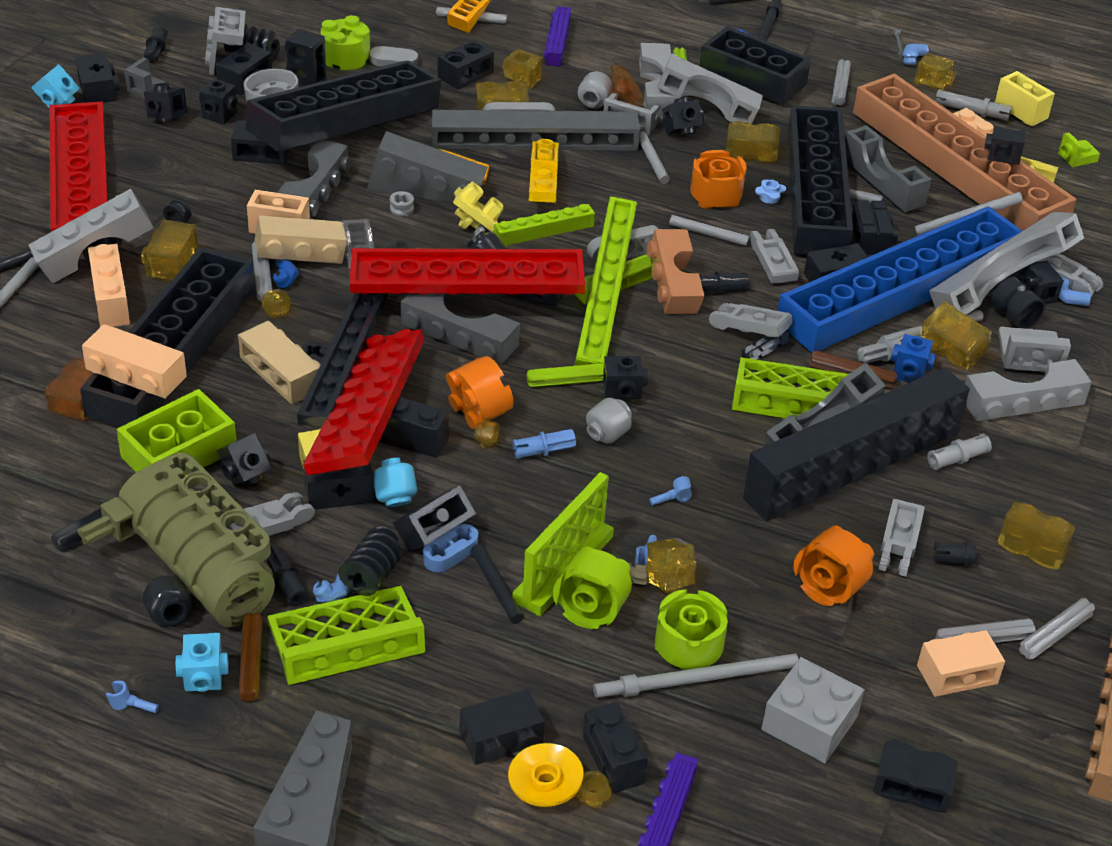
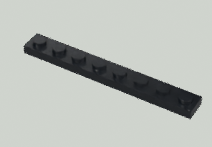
(341, 358)

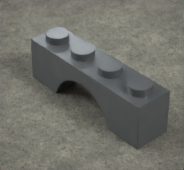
(866, 154)
(326, 166)
(484, 336)
(851, 391)

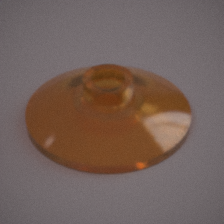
(625, 85)

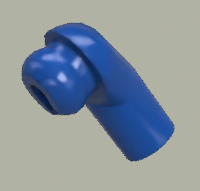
(287, 274)

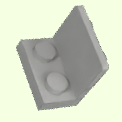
(224, 27)
(1031, 348)

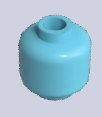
(394, 482)

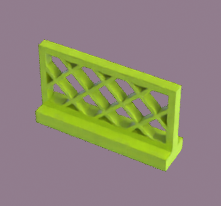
(779, 396)
(576, 527)
(348, 648)

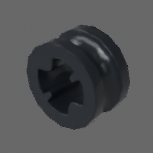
(177, 211)

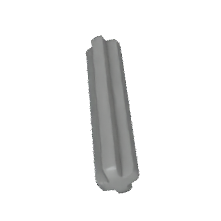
(841, 82)
(262, 274)
(1056, 628)
(999, 631)

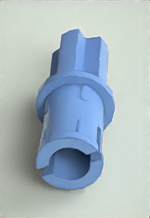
(544, 443)

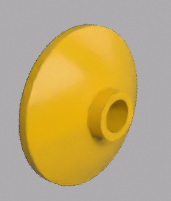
(541, 764)

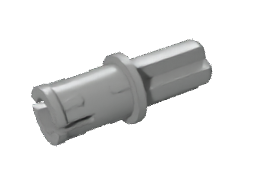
(880, 351)

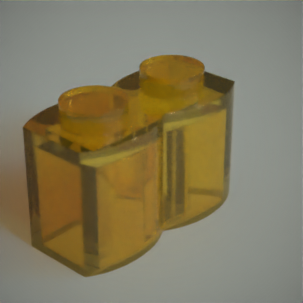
(752, 141)
(1036, 535)

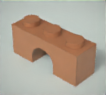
(676, 289)

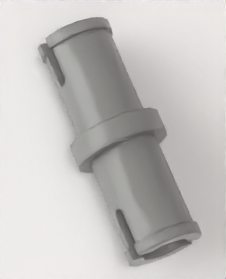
(959, 451)

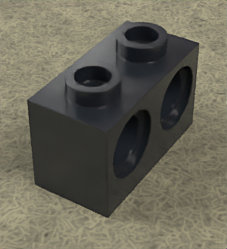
(306, 57)
(465, 64)

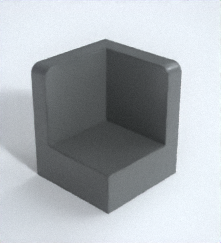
(139, 78)

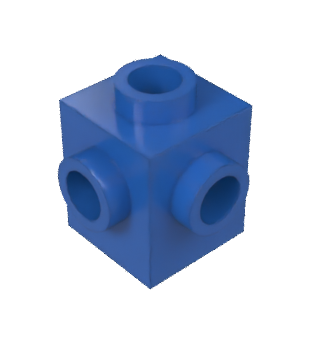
(912, 358)

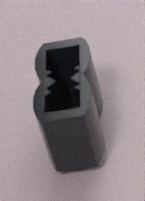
(915, 776)

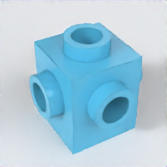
(56, 87)
(205, 669)

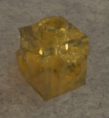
(671, 564)

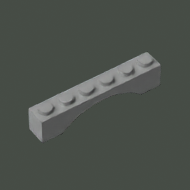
(1043, 239)

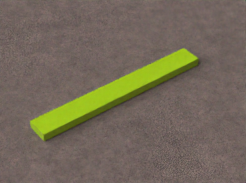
(606, 282)

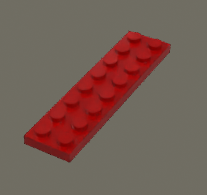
(76, 161)
(467, 271)
(365, 403)

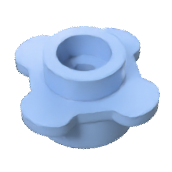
(770, 191)

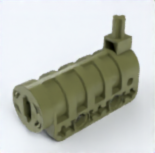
(193, 536)

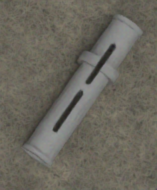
(978, 106)

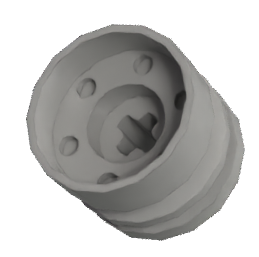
(269, 82)

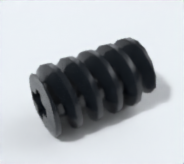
(259, 39)
(371, 561)

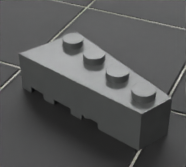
(421, 170)
(310, 790)

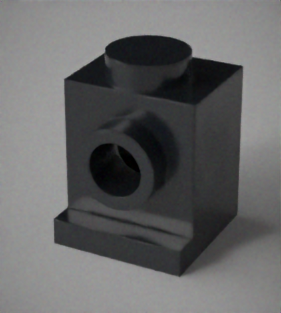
(1005, 145)
(1043, 281)

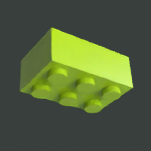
(183, 426)

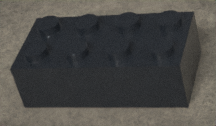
(756, 64)

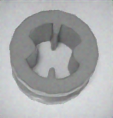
(401, 203)

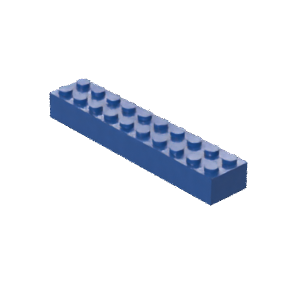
(890, 280)

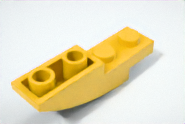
(543, 171)

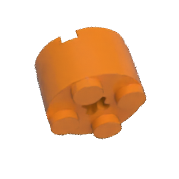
(718, 179)
(479, 391)
(834, 566)

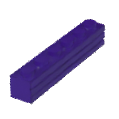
(557, 36)
(671, 802)

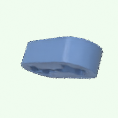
(449, 546)

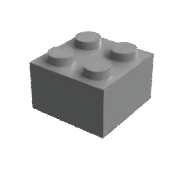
(812, 709)

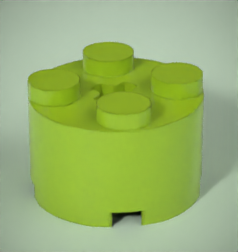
(346, 42)
(593, 588)
(691, 629)

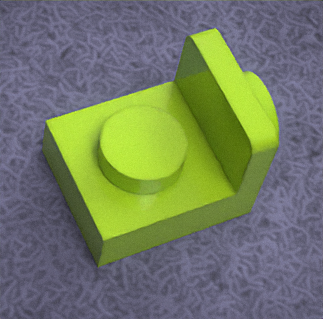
(1077, 152)

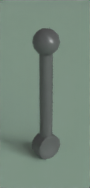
(896, 33)

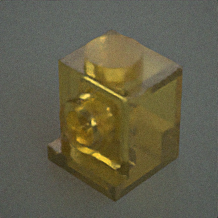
(523, 67)
(935, 71)

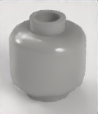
(595, 89)
(608, 420)

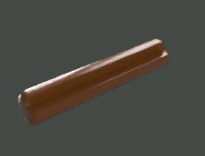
(834, 363)
(250, 657)

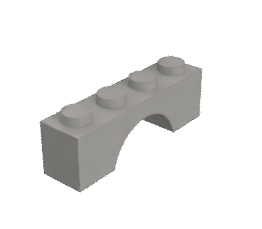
(652, 63)
(685, 79)
(60, 250)
(998, 397)

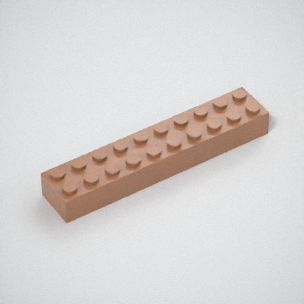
(956, 151)

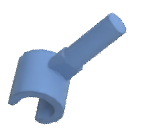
(681, 492)
(642, 552)
(123, 699)

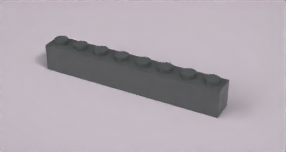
(520, 128)

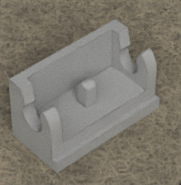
(647, 118)

